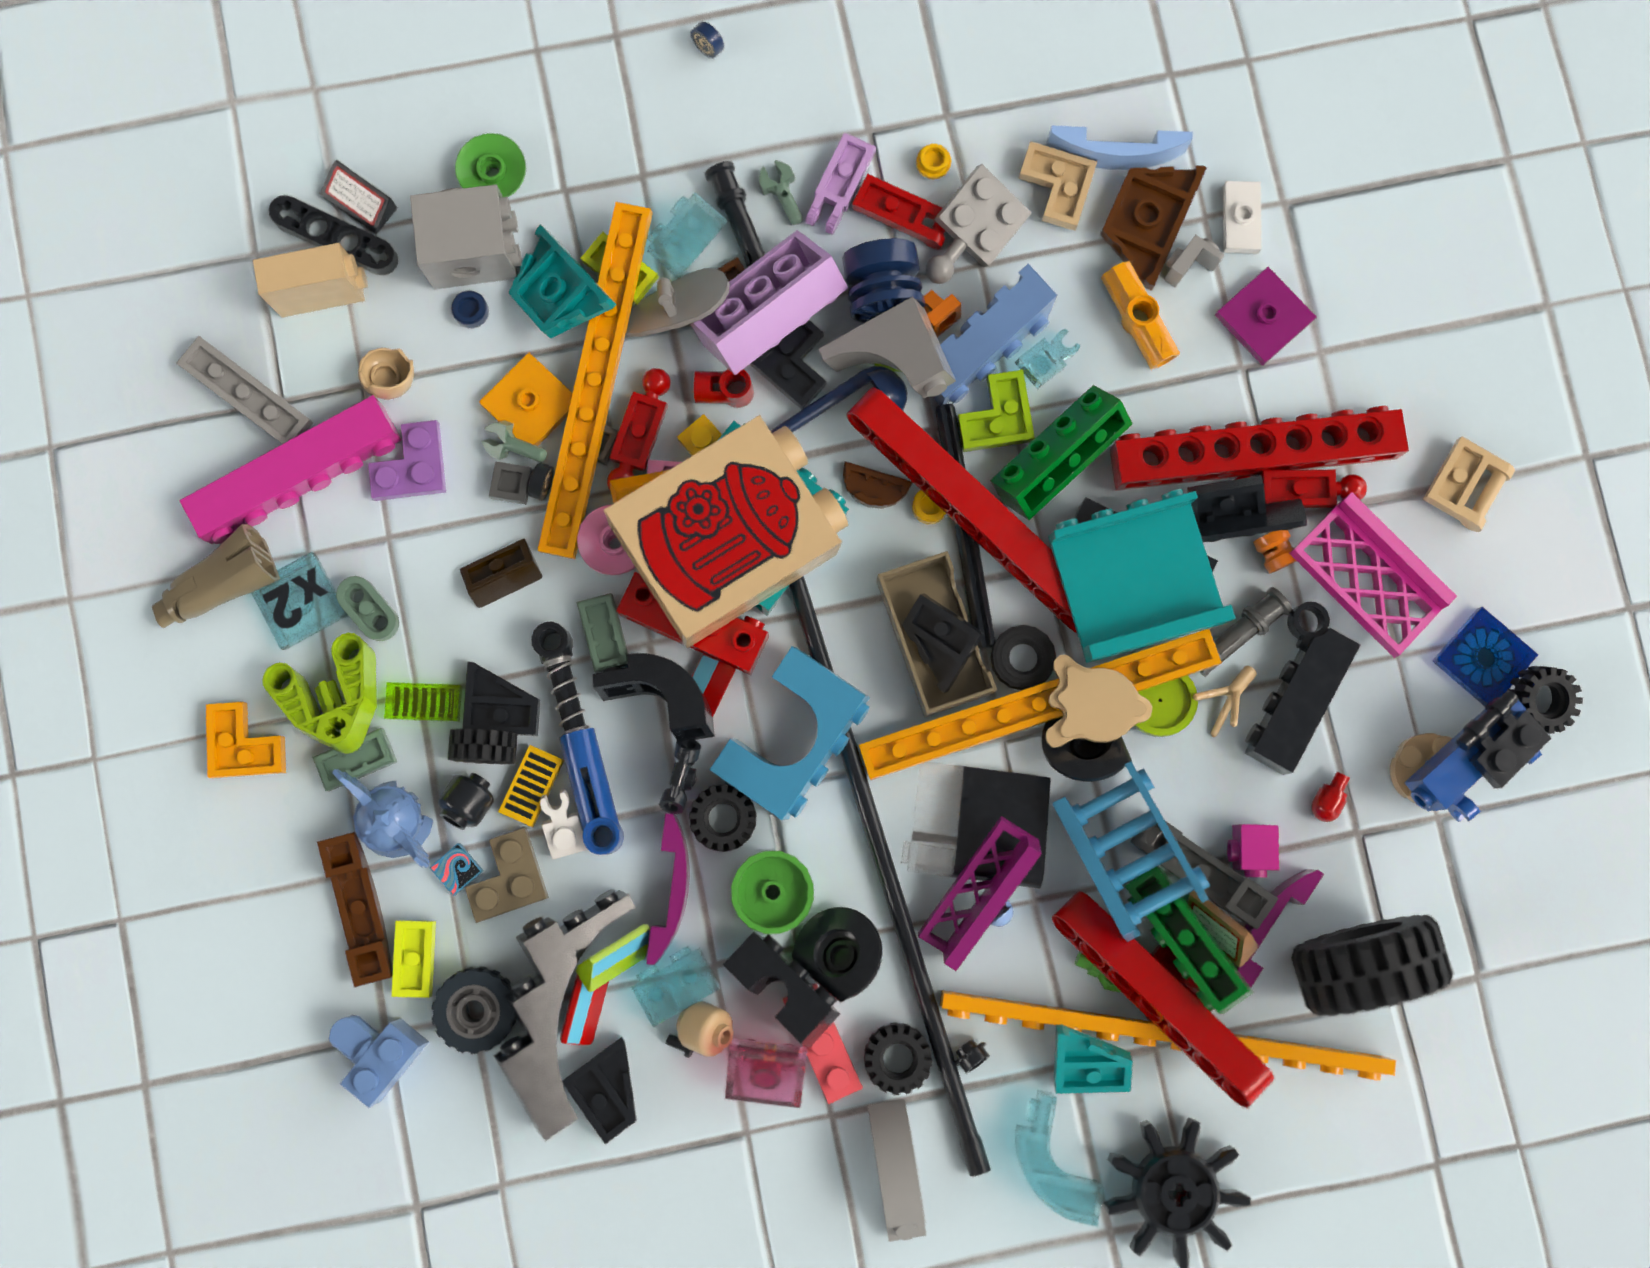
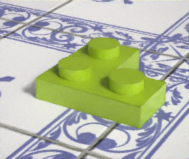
(1007, 421)

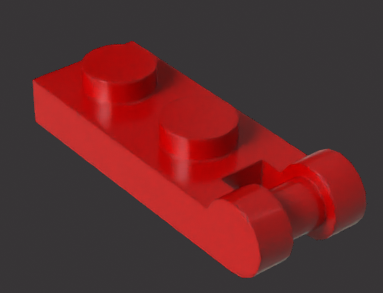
(899, 210)

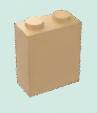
(310, 280)

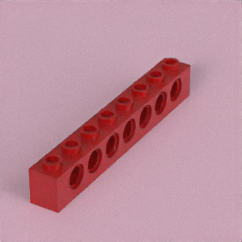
(1383, 426)

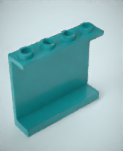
(1137, 576)

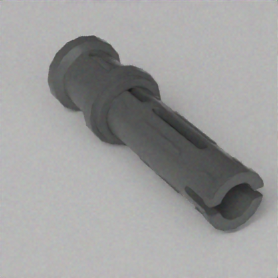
(1253, 621)

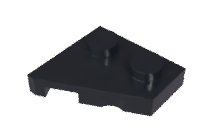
(941, 638)
(498, 704)
(605, 1091)

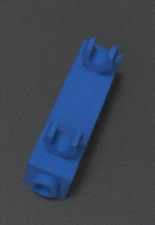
(1449, 775)

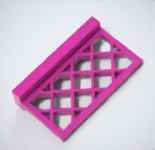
(1387, 557)

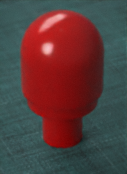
(1330, 799)

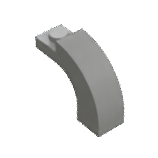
(897, 1170)

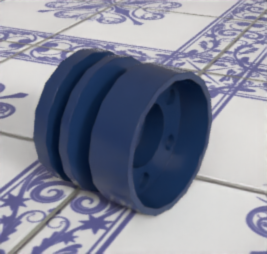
(881, 276)

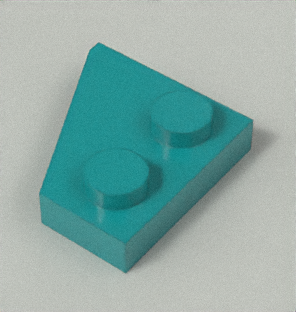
(1089, 1064)

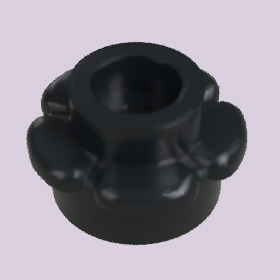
(971, 1055)

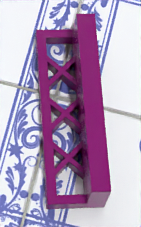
(991, 901)

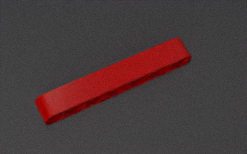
(1164, 1000)

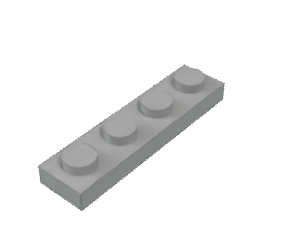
(243, 391)

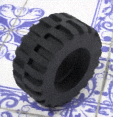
(1372, 965)

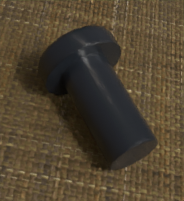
(674, 1042)

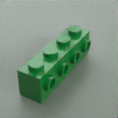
(1061, 452)
(1192, 944)

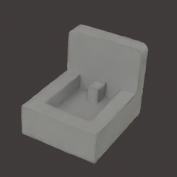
(1199, 250)

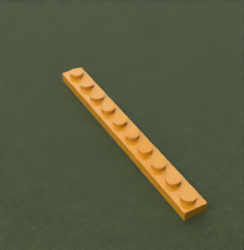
(595, 382)
(1028, 707)

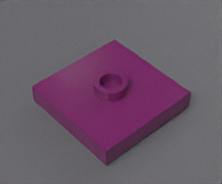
(1265, 316)

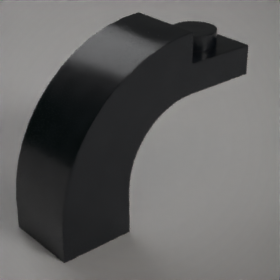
(660, 677)

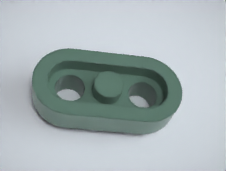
(368, 609)

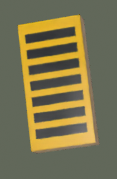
(531, 781)

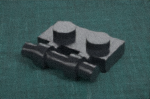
(1510, 747)

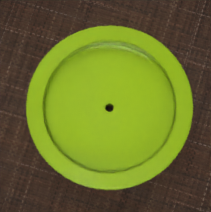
(1174, 710)

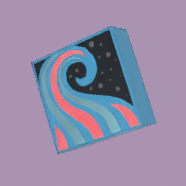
(456, 869)

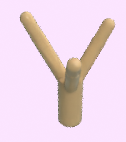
(1232, 702)

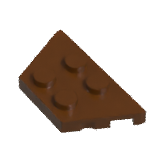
(1150, 216)

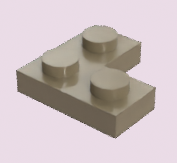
(518, 882)

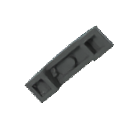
(1227, 887)

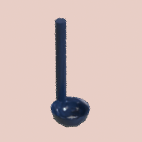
(879, 376)

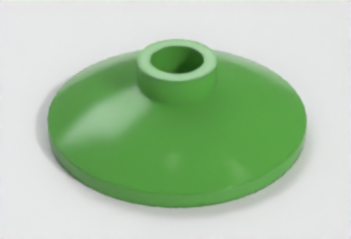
(488, 153)

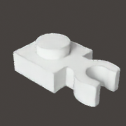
(563, 830)

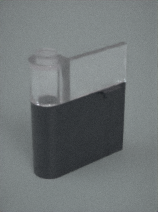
(959, 809)

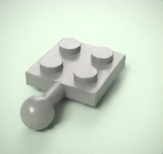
(980, 219)

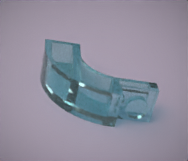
(1064, 1193)

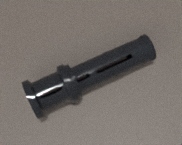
(731, 200)

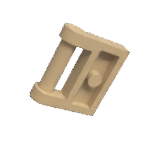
(1460, 476)

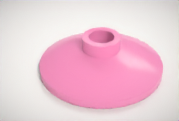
(594, 545)

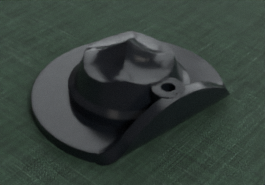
(1086, 759)
(840, 951)

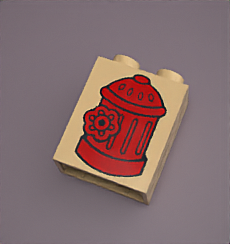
(727, 528)

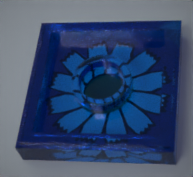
(1484, 656)

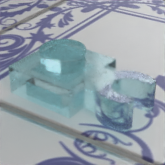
(1046, 360)

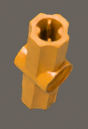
(1130, 295)

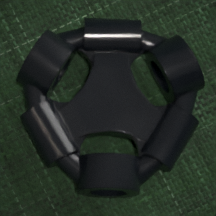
(682, 777)

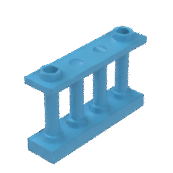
(1111, 881)

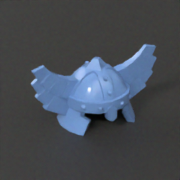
(389, 819)

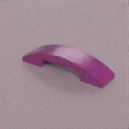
(1297, 891)
(662, 936)

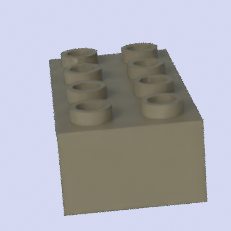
(899, 593)

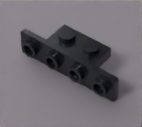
(1240, 510)

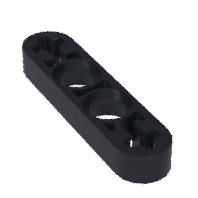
(334, 233)

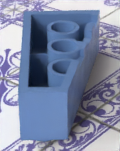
(996, 332)

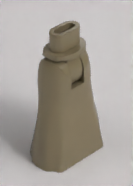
(229, 572)

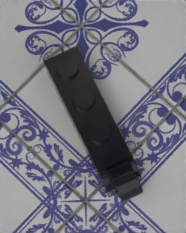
(1304, 693)

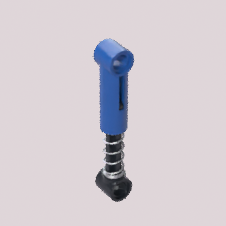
(578, 743)

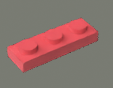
(832, 1064)

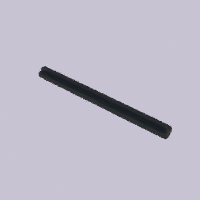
(968, 547)

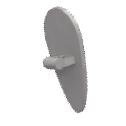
(678, 302)

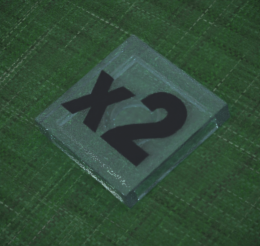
(299, 602)

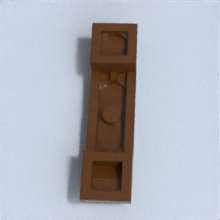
(358, 907)

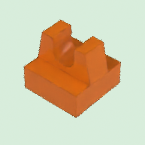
(942, 312)

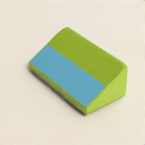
(614, 958)

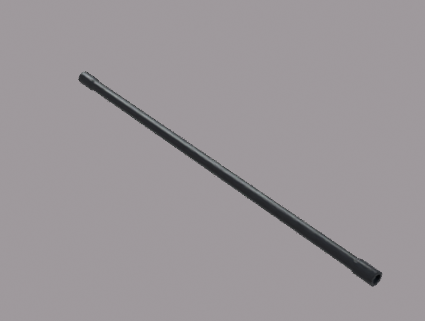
(970, 1140)

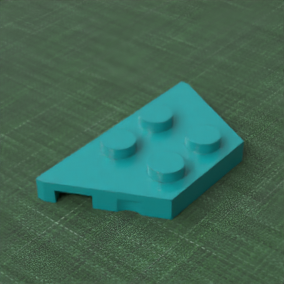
(556, 288)

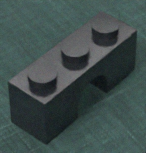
(807, 1009)

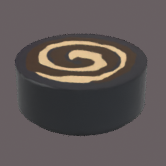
(540, 481)

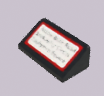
(357, 197)

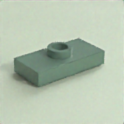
(603, 632)
(370, 757)

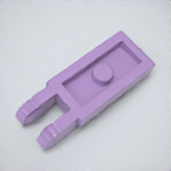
(841, 180)

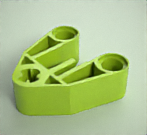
(341, 724)

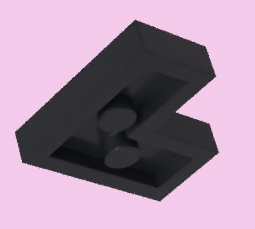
(786, 369)

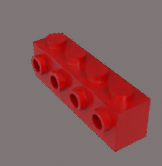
(735, 643)

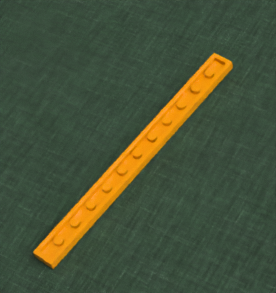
(1147, 1033)

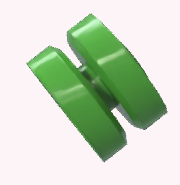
(755, 878)

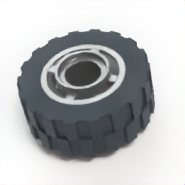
(451, 1014)

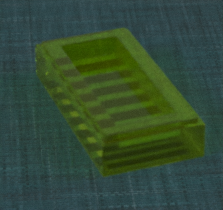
(423, 702)

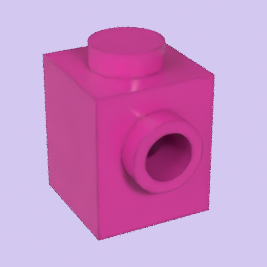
(1254, 849)

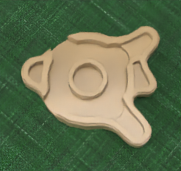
(1094, 704)

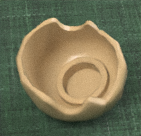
(386, 373)

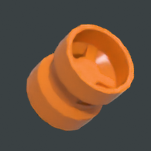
(1275, 549)

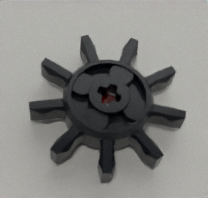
(1192, 1208)

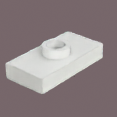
(1241, 217)

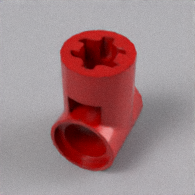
(704, 388)

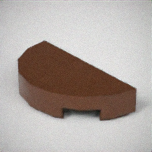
(873, 487)

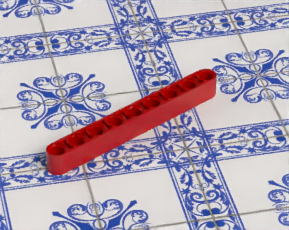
(961, 498)

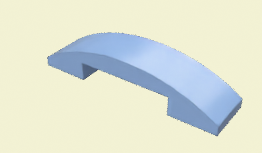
(1120, 155)

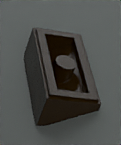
(500, 573)

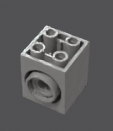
(465, 236)

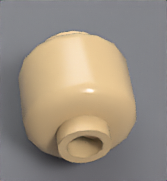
(705, 1028)

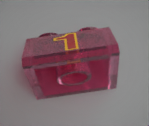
(765, 1072)

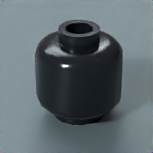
(465, 801)

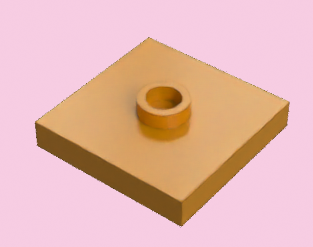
(530, 400)

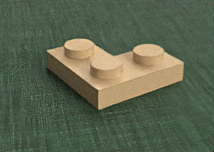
(1067, 177)

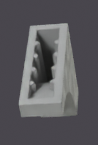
(899, 340)

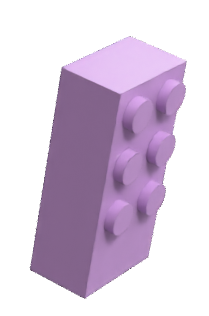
(770, 301)

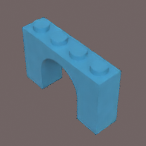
(836, 709)

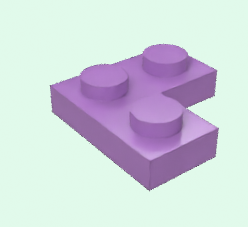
(419, 471)

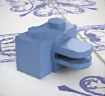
(377, 1056)

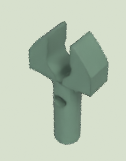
(782, 190)
(511, 443)

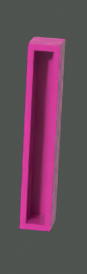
(291, 471)

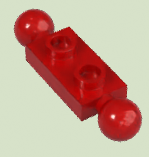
(640, 426)
(1313, 487)

